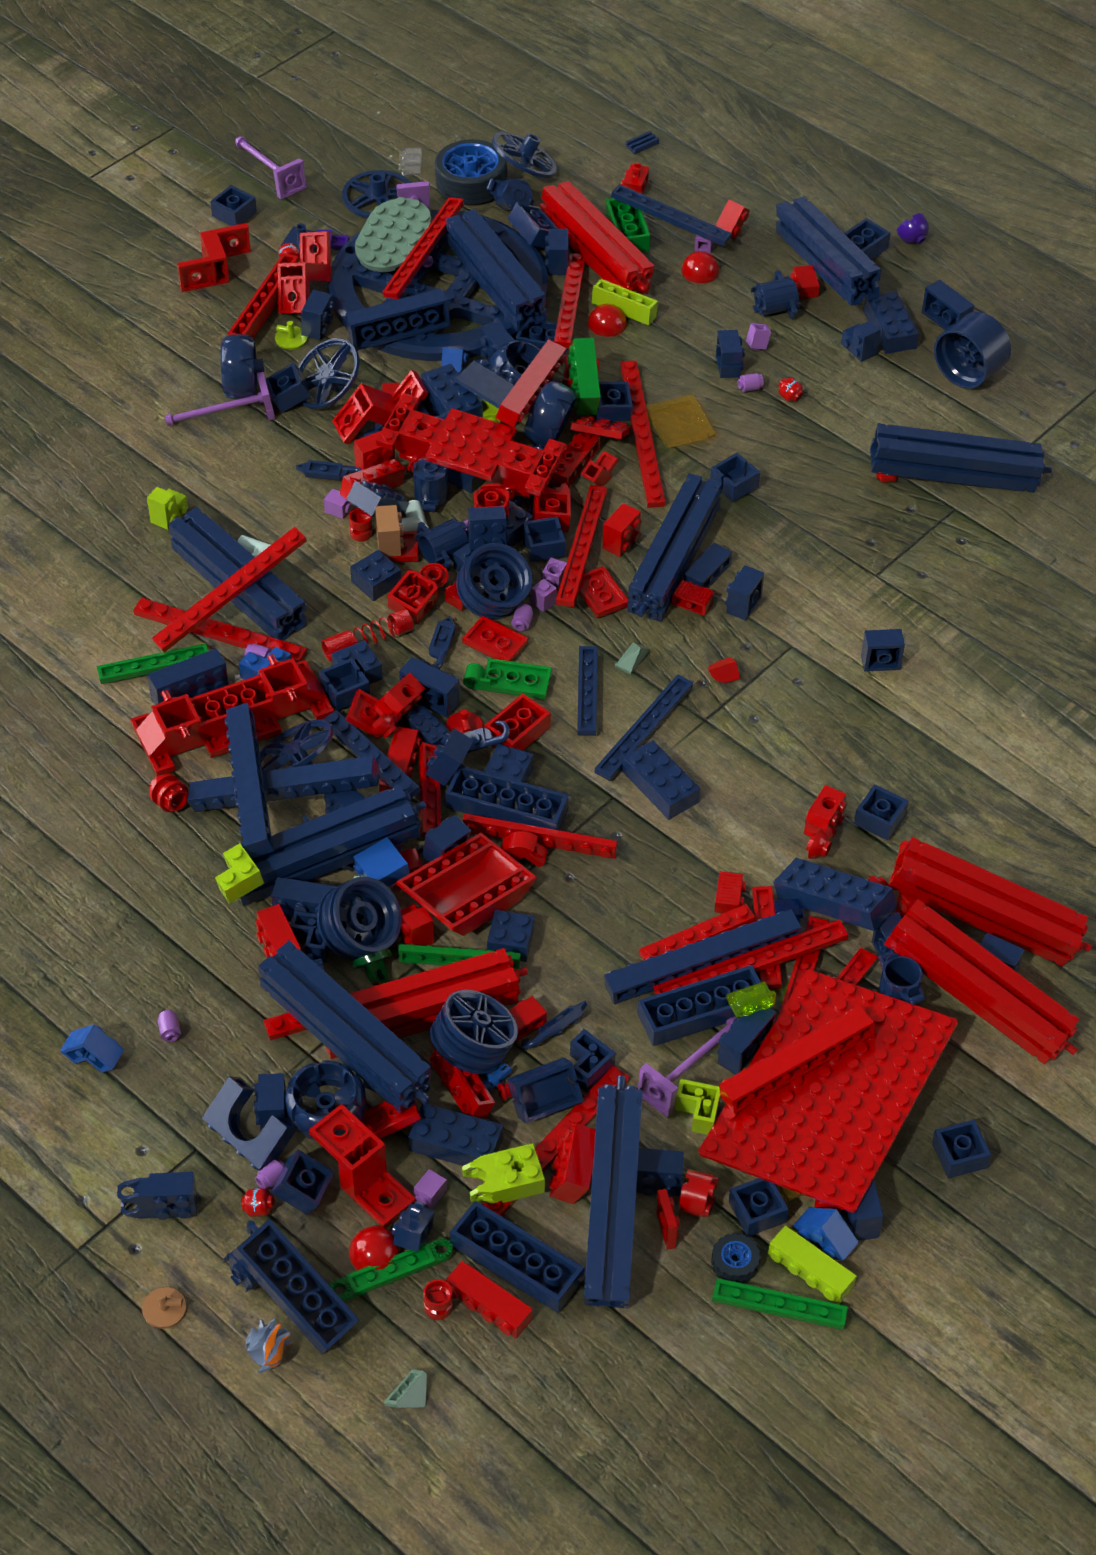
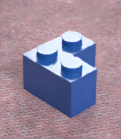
(456, 357)
(252, 663)
(94, 1046)
(828, 1230)

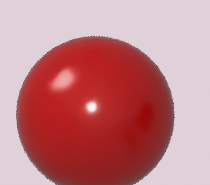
(700, 267)
(607, 320)
(372, 1248)

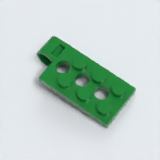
(478, 678)

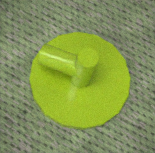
(289, 336)

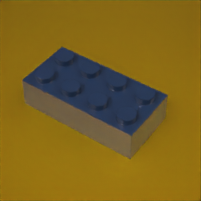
(428, 726)

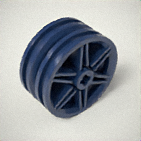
(502, 566)
(348, 921)
(473, 1031)

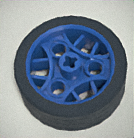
(466, 169)

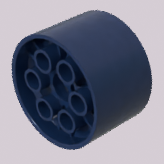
(972, 350)

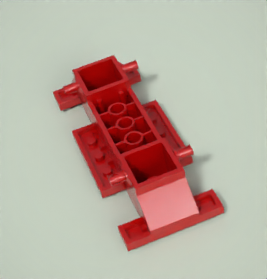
(471, 447)
(191, 722)

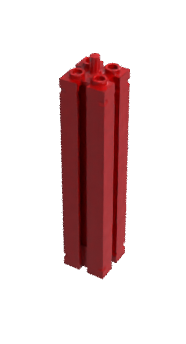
(597, 238)
(989, 902)
(984, 983)
(415, 1001)

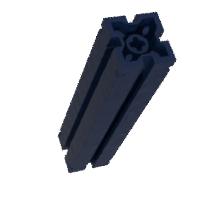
(828, 250)
(496, 270)
(957, 458)
(674, 547)
(219, 556)
(335, 838)
(346, 1027)
(613, 1196)

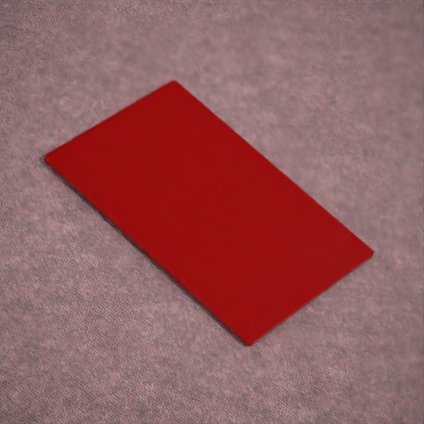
(840, 1119)

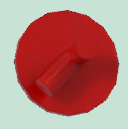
(464, 721)

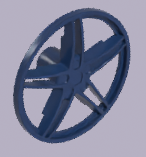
(526, 151)
(374, 192)
(328, 373)
(296, 750)

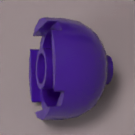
(913, 230)

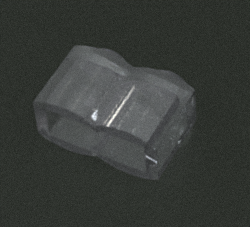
(410, 160)

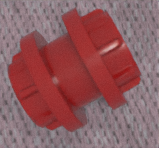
(168, 792)

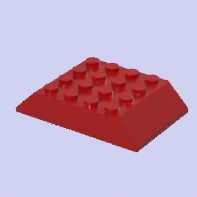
(469, 884)

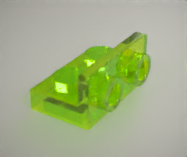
(751, 999)

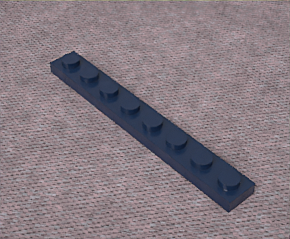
(671, 215)
(644, 726)
(362, 747)

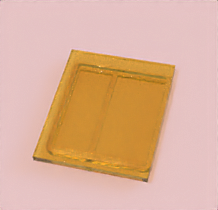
(680, 421)

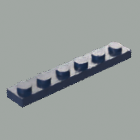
(587, 691)

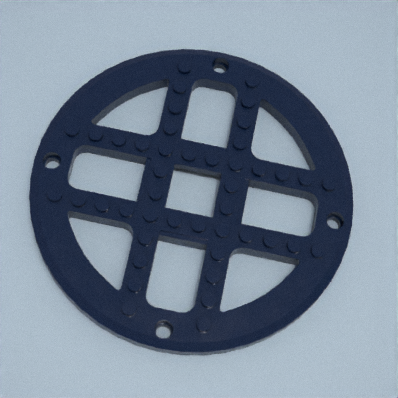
(348, 271)

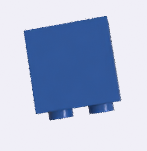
(381, 863)

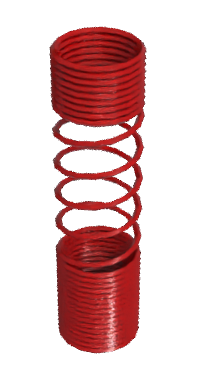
(400, 624)

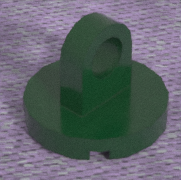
(374, 964)

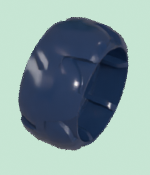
(515, 354)
(239, 366)
(549, 413)
(309, 1080)

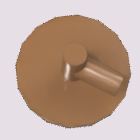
(164, 1307)

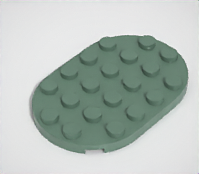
(391, 233)

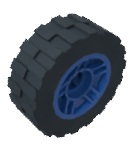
(745, 1252)

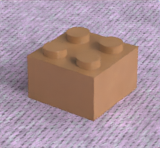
(389, 530)

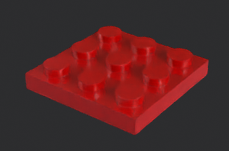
(601, 427)

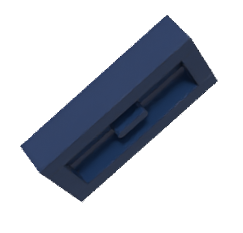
(642, 142)

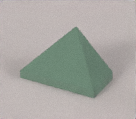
(632, 658)
(409, 1392)

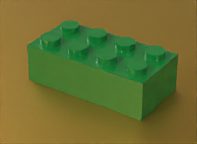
(629, 222)
(584, 376)

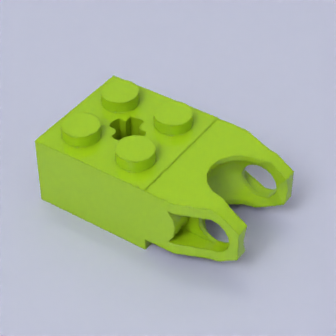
(506, 1175)

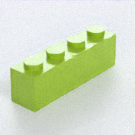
(631, 303)
(811, 1265)

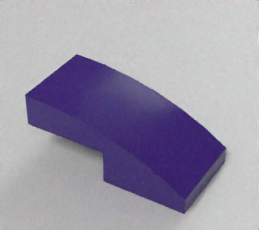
(337, 241)

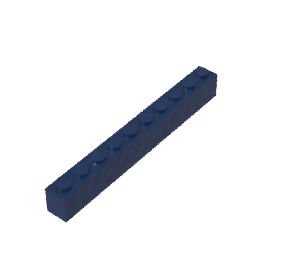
(249, 781)
(290, 783)
(642, 976)

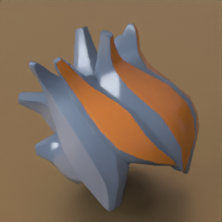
(267, 1345)

